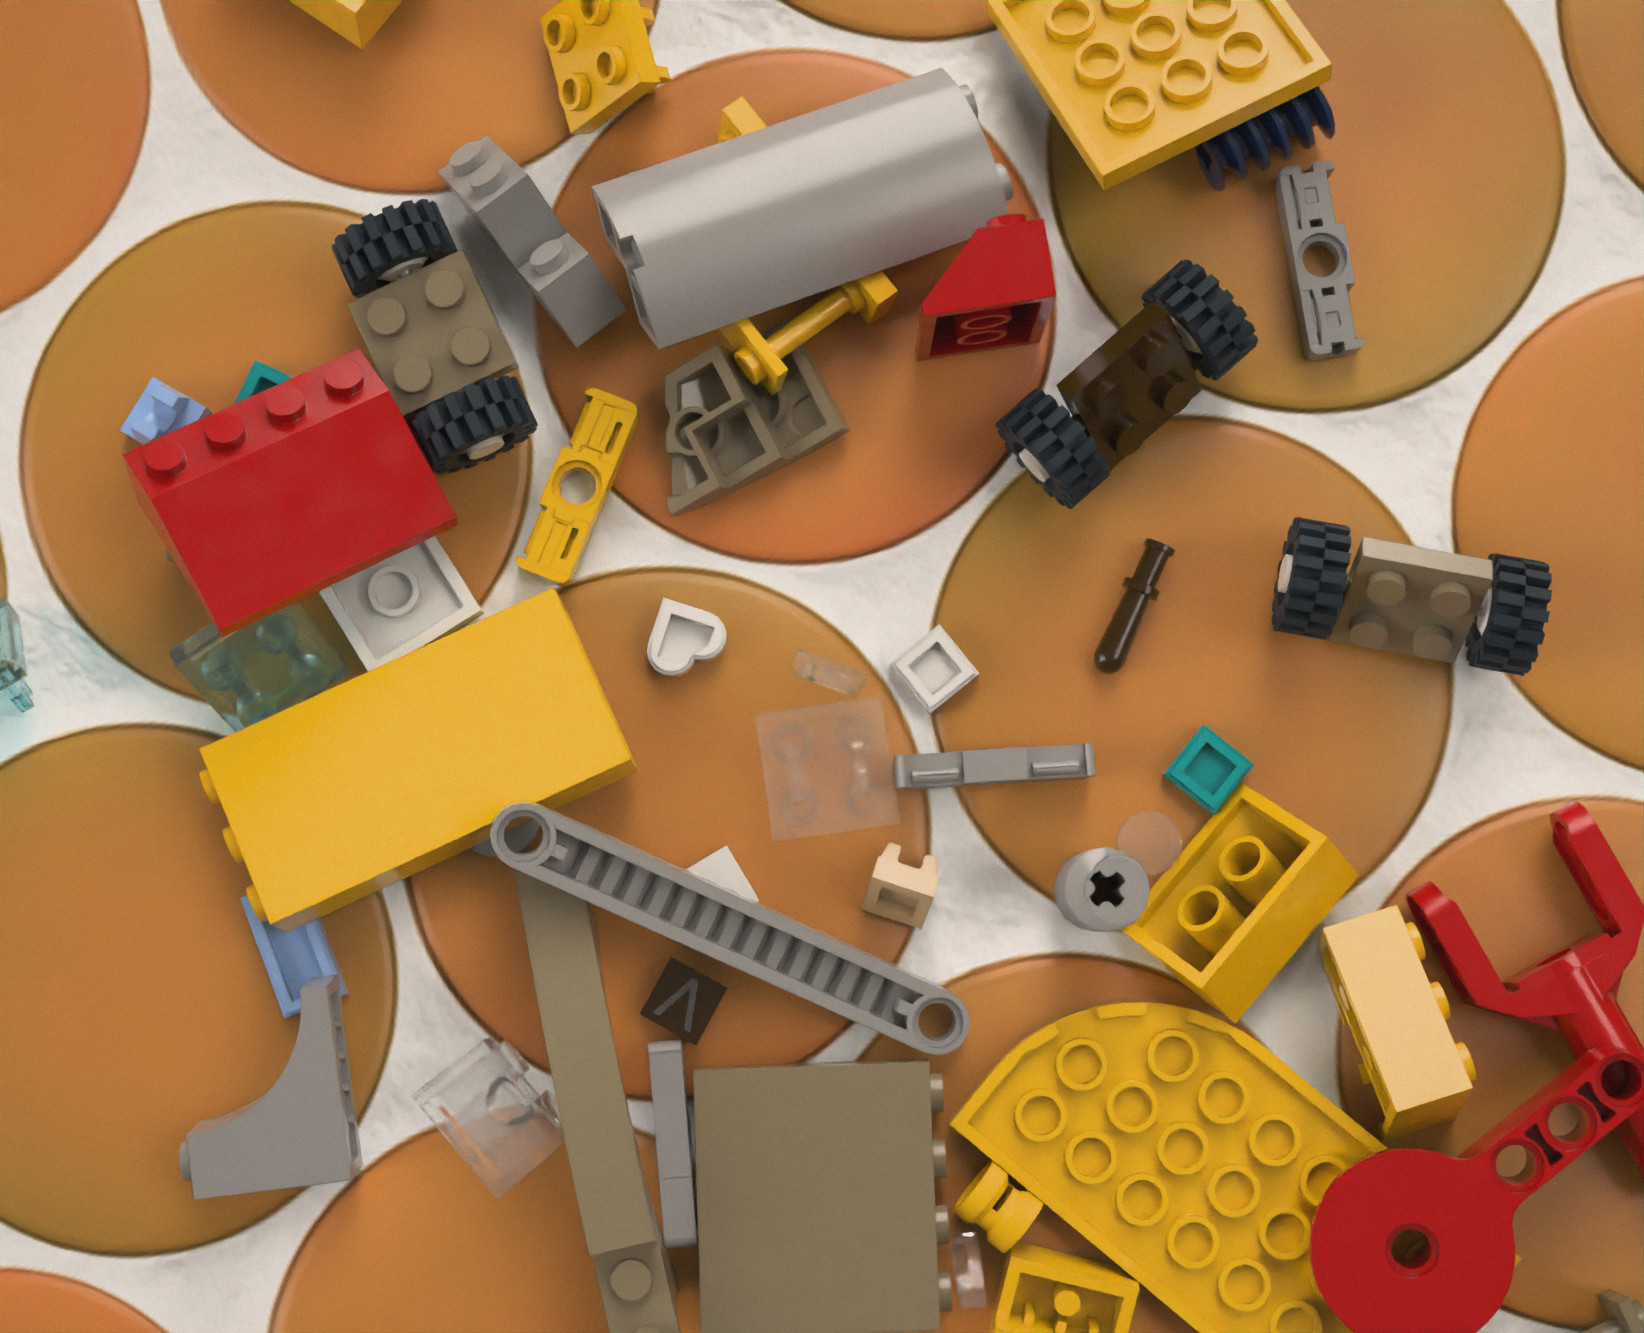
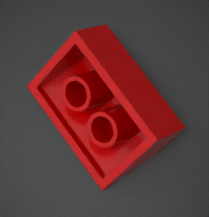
(991, 293)

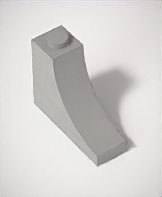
(295, 1131)

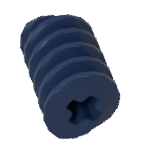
(1265, 131)

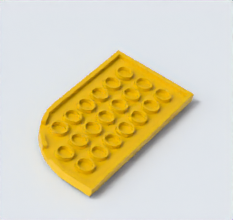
(1177, 1158)

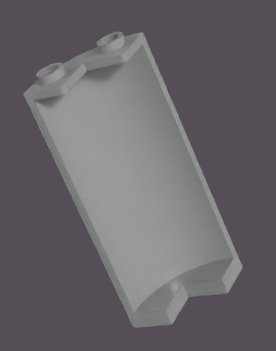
(802, 206)

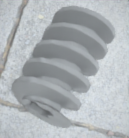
(1127, 890)

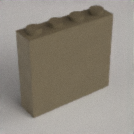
(820, 1197)

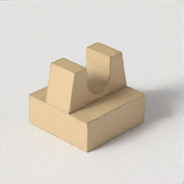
(901, 890)

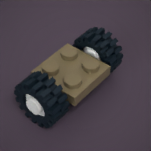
(433, 335)
(1411, 598)

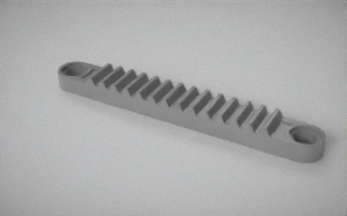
(730, 927)

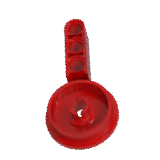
(1457, 1207)

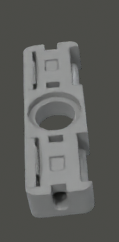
(1320, 302)
(994, 766)
(673, 1143)

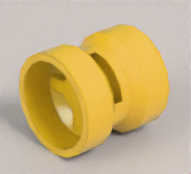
(1011, 1214)

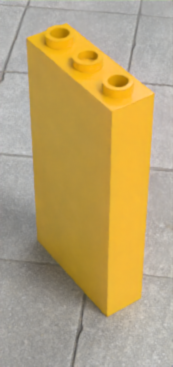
(413, 761)

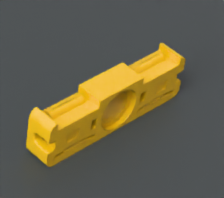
(598, 449)

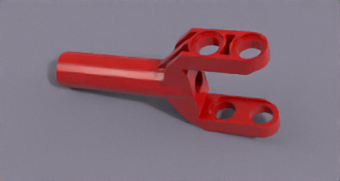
(1571, 987)

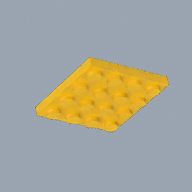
(1157, 74)

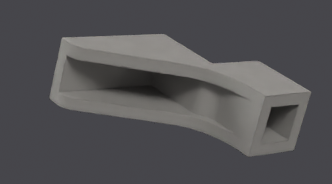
(532, 239)

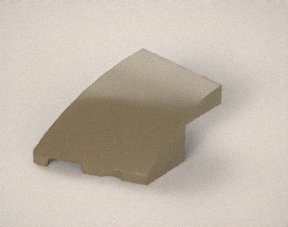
(734, 431)

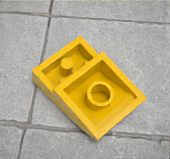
(1061, 1294)

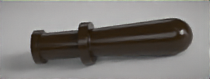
(1122, 629)

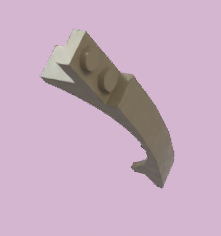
(595, 1118)

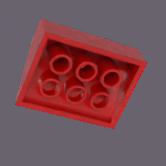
(289, 491)

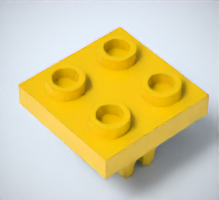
(600, 58)

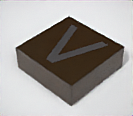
(683, 1000)

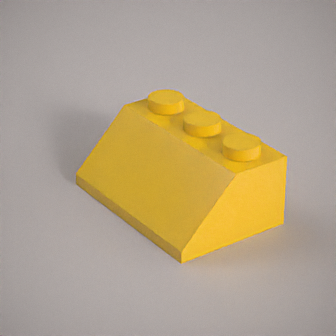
(1241, 901)

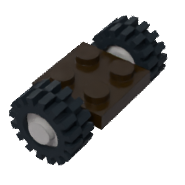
(1129, 384)

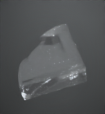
(968, 1270)

